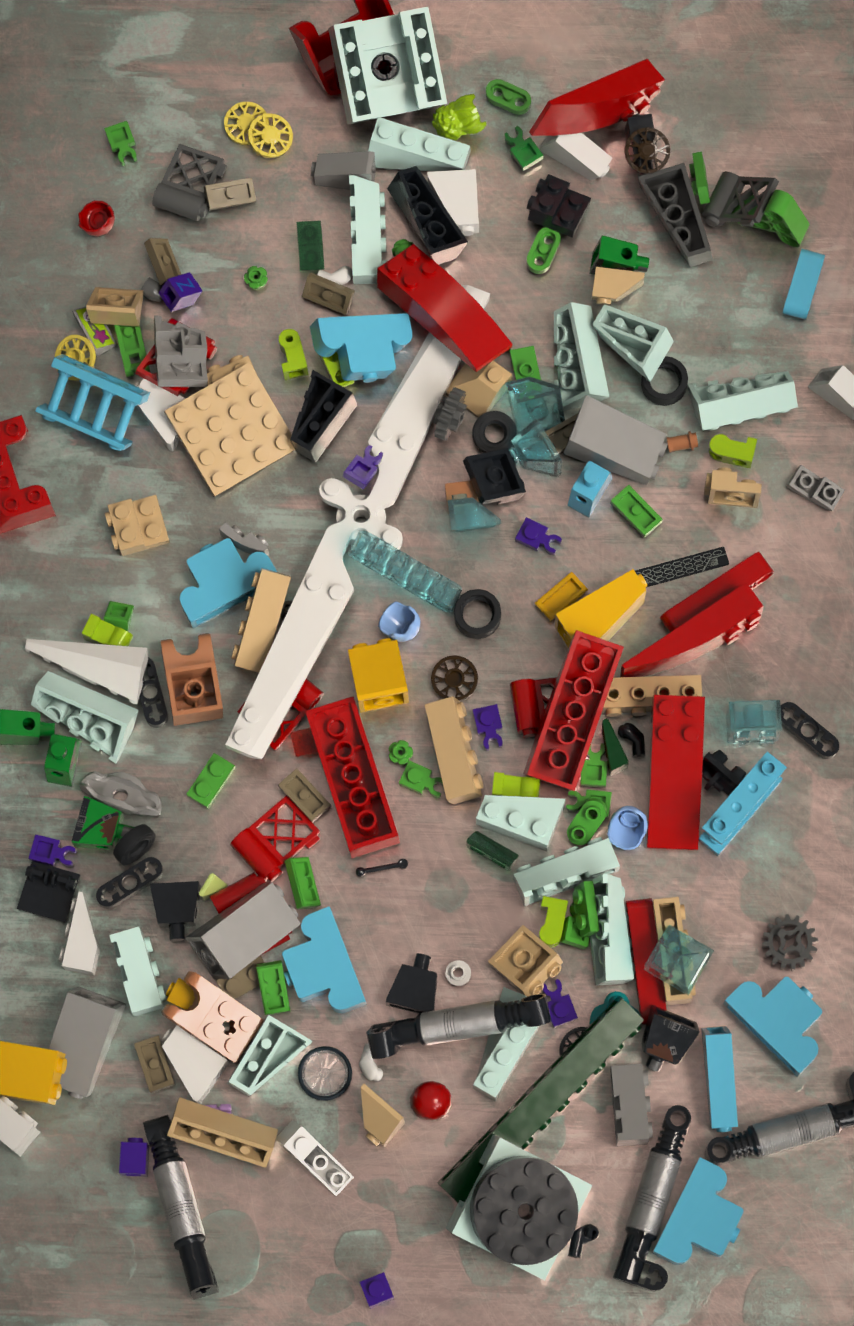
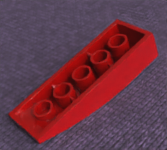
(601, 102)
(442, 307)
(700, 634)
(573, 711)
(675, 771)
(352, 777)

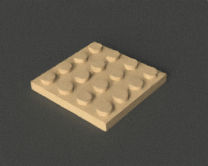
(231, 429)

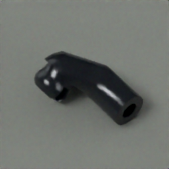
(631, 732)
(580, 1237)

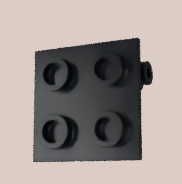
(48, 891)

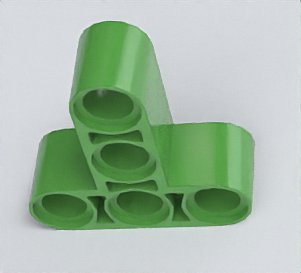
(783, 217)

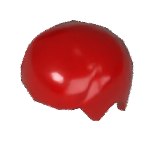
(96, 218)
(430, 1100)

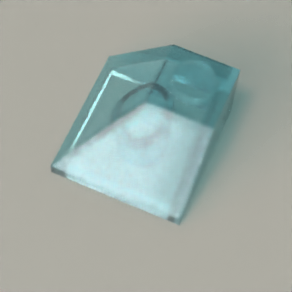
(534, 400)
(536, 450)
(469, 514)
(678, 959)

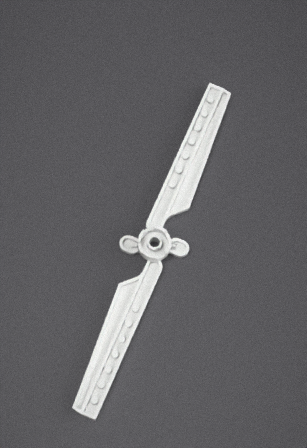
(326, 583)

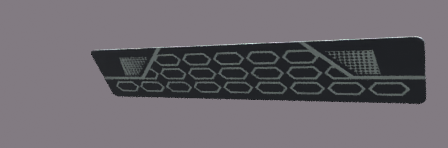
(684, 566)

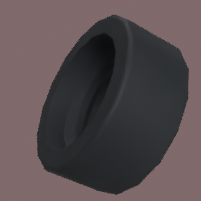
(670, 398)
(467, 597)

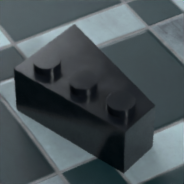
(322, 416)

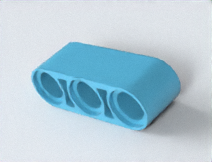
(803, 284)

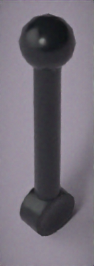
(402, 864)

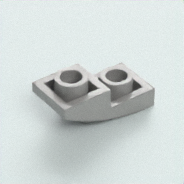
(815, 489)
(248, 544)

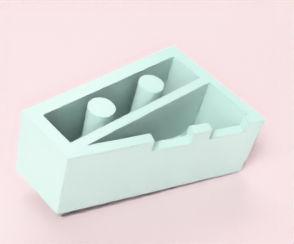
(634, 339)
(522, 818)
(138, 971)
(266, 1055)

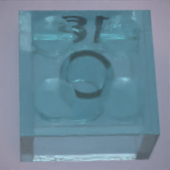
(753, 722)

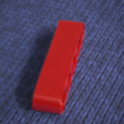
(751, 570)
(644, 939)

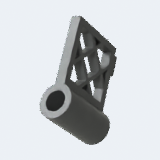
(728, 196)
(183, 199)

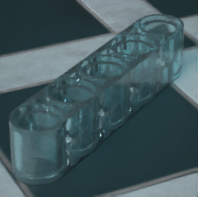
(405, 571)

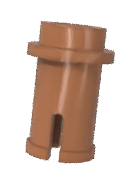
(682, 442)

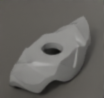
(139, 799)

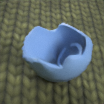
(399, 622)
(627, 827)

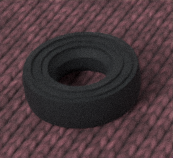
(486, 419)
(134, 844)

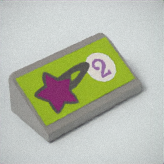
(97, 333)

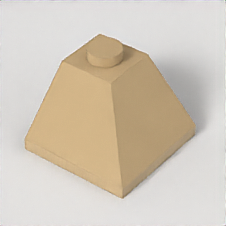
(615, 284)
(481, 387)
(379, 1118)

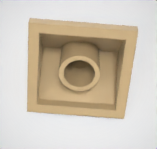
(115, 306)

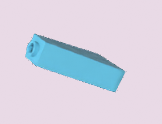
(720, 1078)

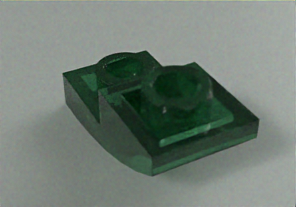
(310, 245)

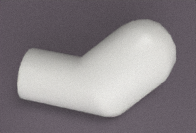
(340, 276)
(368, 1066)

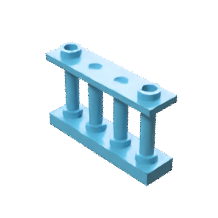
(110, 387)
(742, 803)

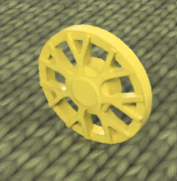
(243, 121)
(270, 135)
(77, 353)

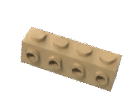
(262, 619)
(635, 693)
(454, 750)
(670, 912)
(222, 1132)

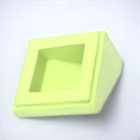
(212, 885)

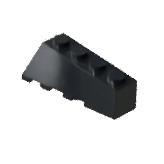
(427, 215)

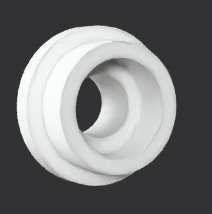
(458, 981)

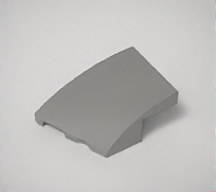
(179, 355)

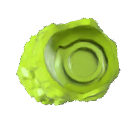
(458, 118)

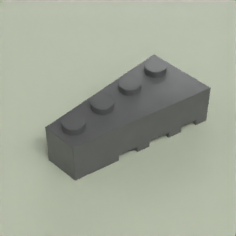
(676, 207)

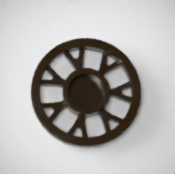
(647, 150)
(454, 677)

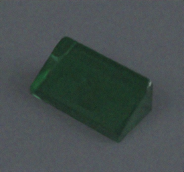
(492, 850)

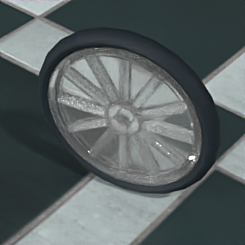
(324, 1073)

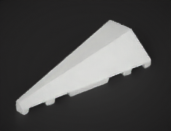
(107, 665)

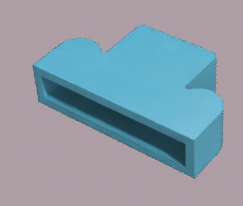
(362, 343)
(221, 580)
(323, 965)
(779, 1020)
(700, 1217)

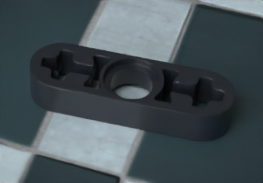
(161, 707)
(827, 736)
(109, 886)

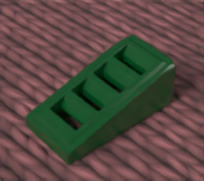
(614, 752)

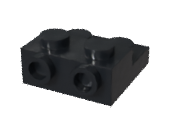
(557, 206)
(495, 477)

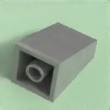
(615, 442)
(243, 931)
(85, 1036)

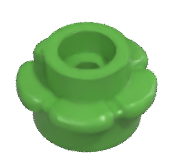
(400, 246)
(260, 281)
(400, 758)

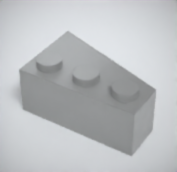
(630, 1105)

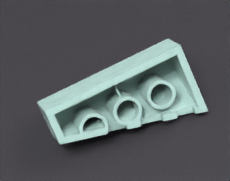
(405, 147)
(366, 229)
(578, 356)
(742, 399)
(86, 713)
(566, 871)
(611, 944)
(503, 1053)

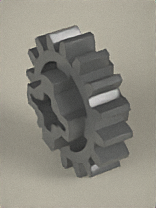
(450, 414)
(780, 936)

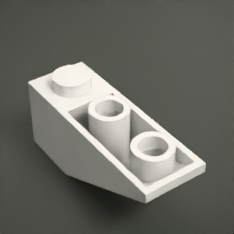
(82, 945)
(314, 1157)

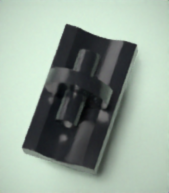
(719, 775)

